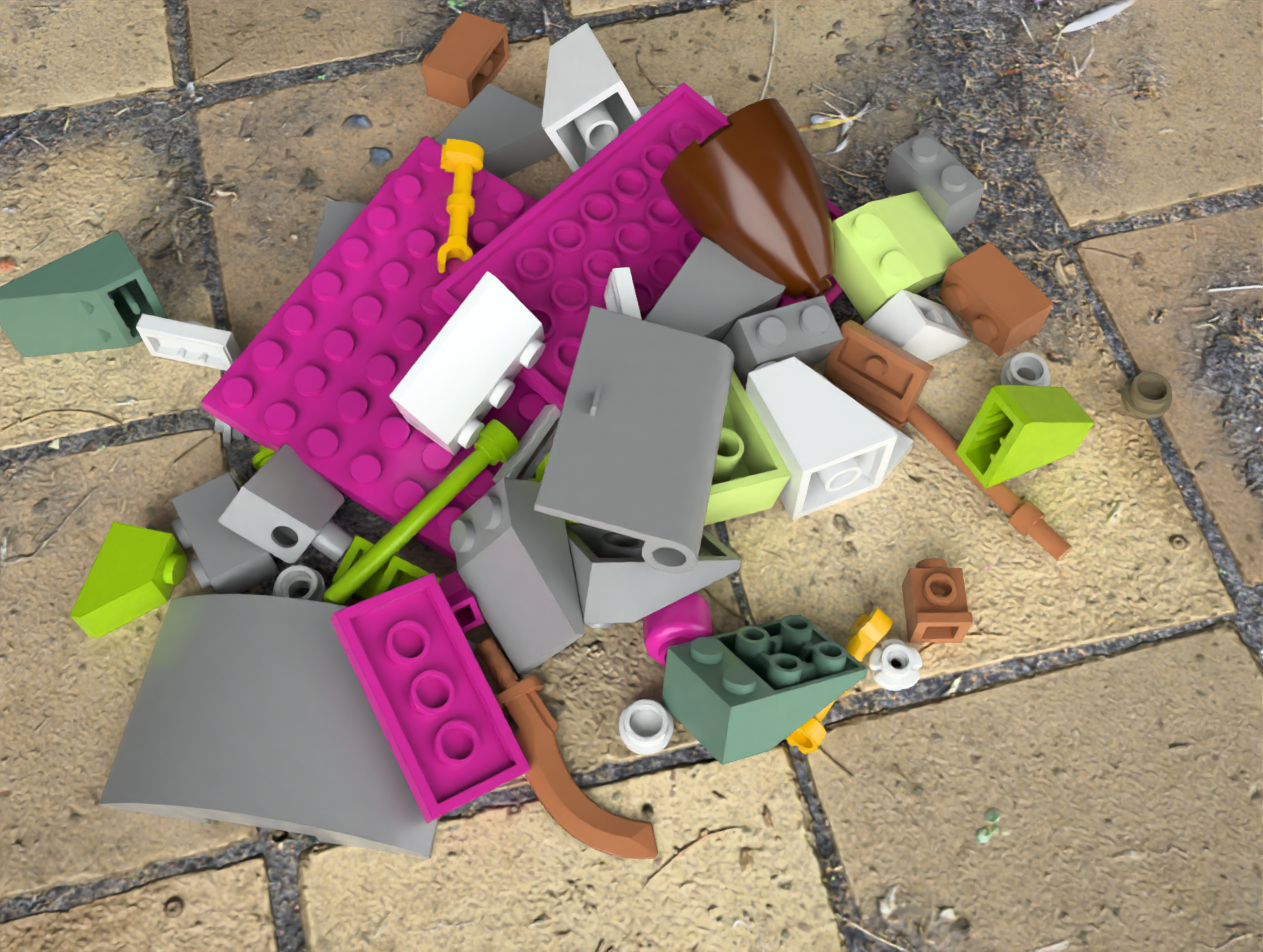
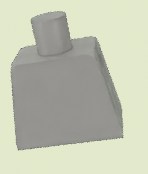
(288, 510)

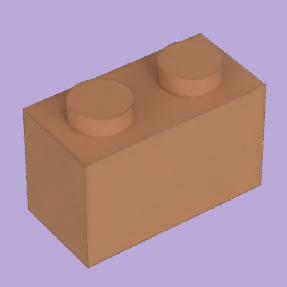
(465, 59)
(994, 299)

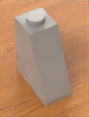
(505, 129)
(713, 294)

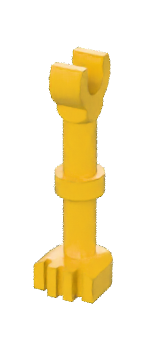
(463, 160)
(862, 638)

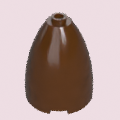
(759, 198)

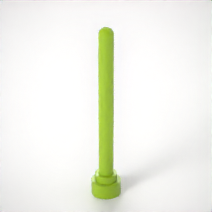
(493, 445)

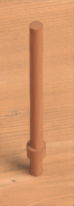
(1023, 516)

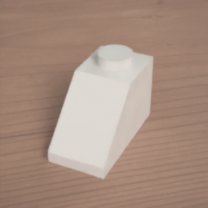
(918, 326)

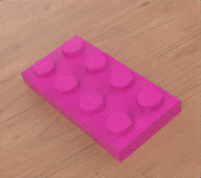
(429, 696)

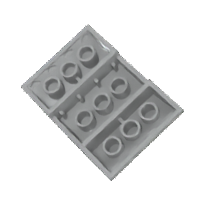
(263, 727)

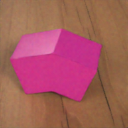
(461, 601)

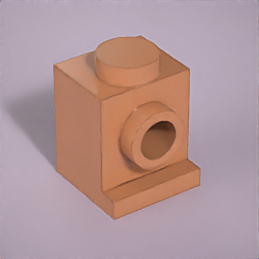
(934, 617)

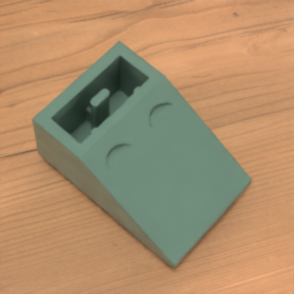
(79, 302)
(755, 684)

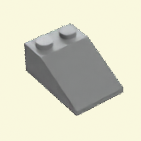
(519, 572)
(622, 587)

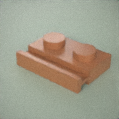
(877, 373)

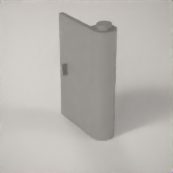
(640, 435)

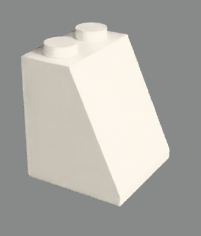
(584, 98)
(821, 434)

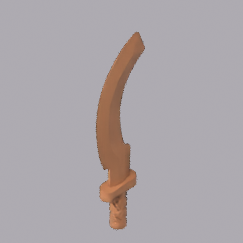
(550, 775)

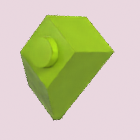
(128, 578)

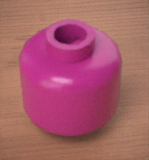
(676, 625)

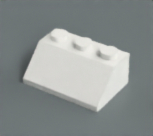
(470, 366)

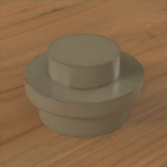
(1147, 395)

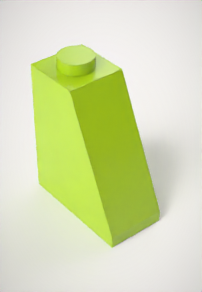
(1022, 431)

